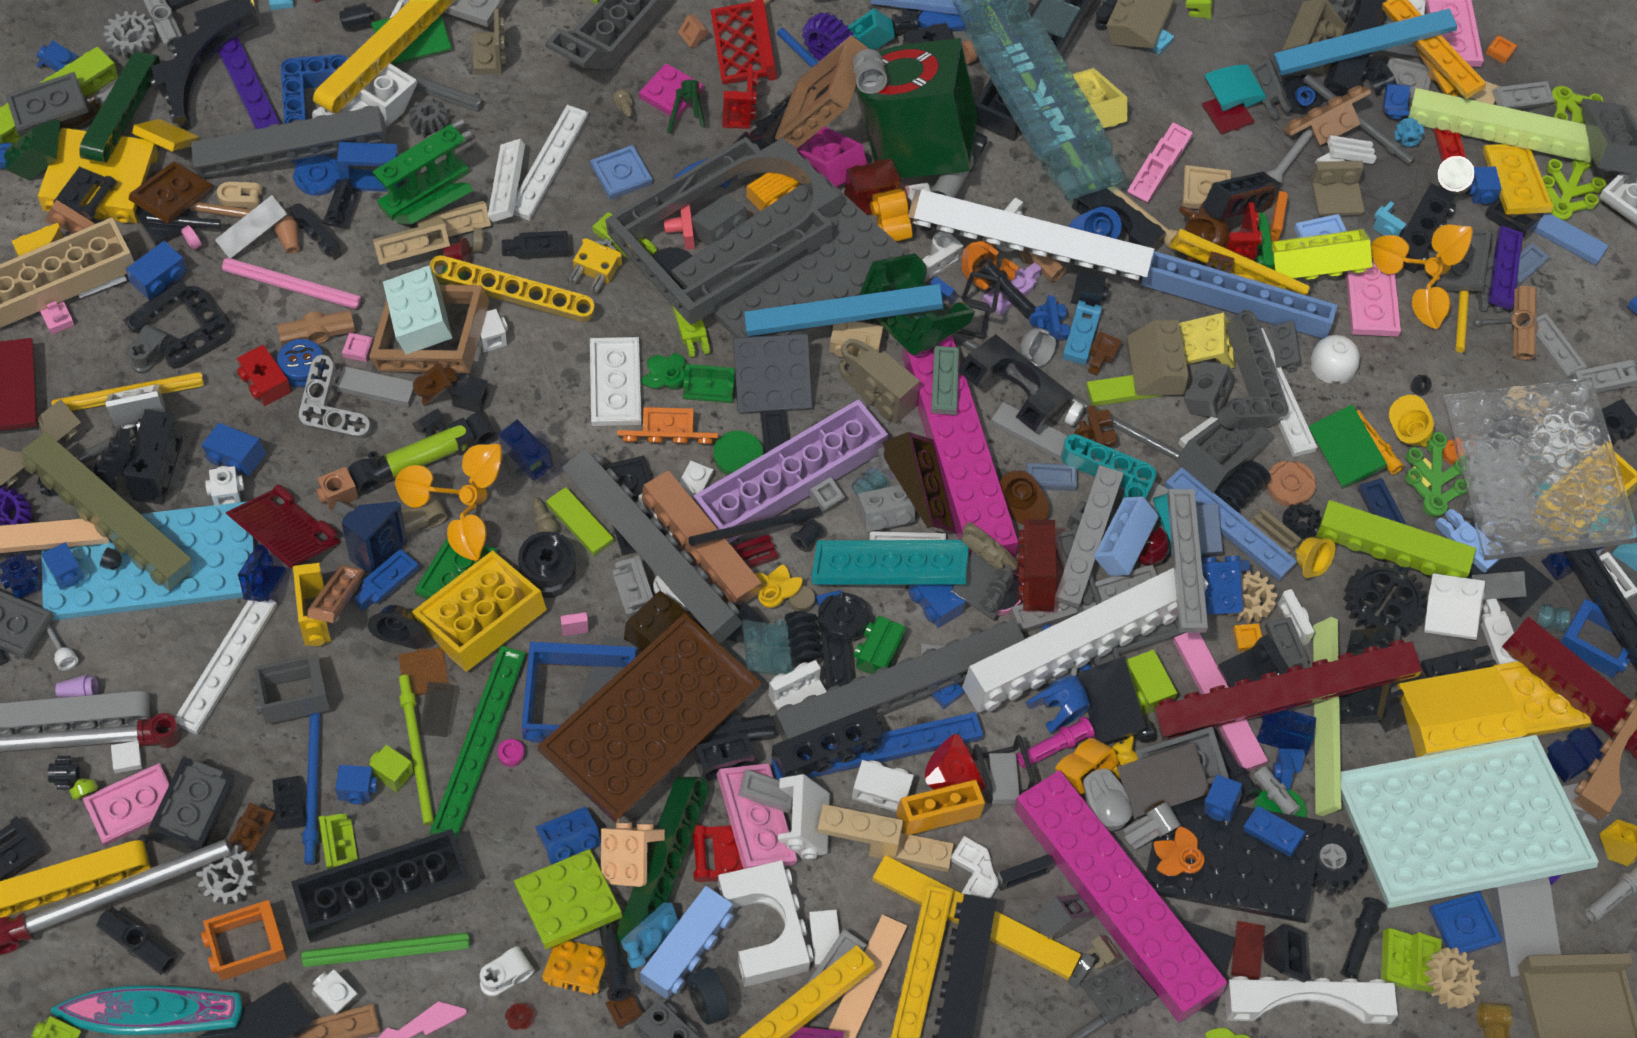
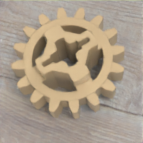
(1253, 591)
(1452, 978)

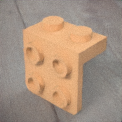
(626, 852)

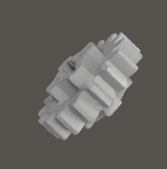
(129, 33)
(222, 882)

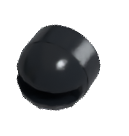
(1416, 385)
(110, 559)
(1146, 736)

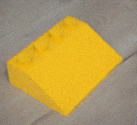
(480, 610)
(1460, 711)

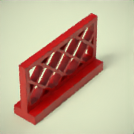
(761, 33)

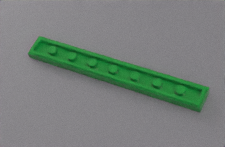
(479, 741)

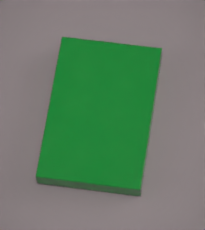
(429, 43)
(432, 203)
(1347, 446)
(444, 569)

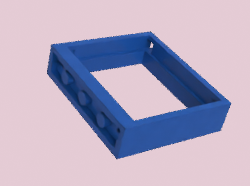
(567, 655)

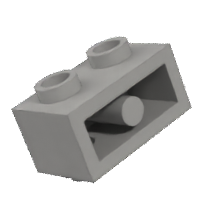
(885, 508)

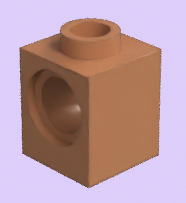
(336, 479)

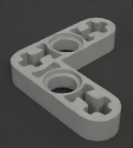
(320, 404)

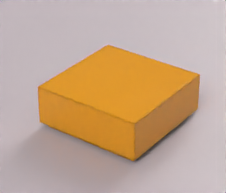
(1246, 636)

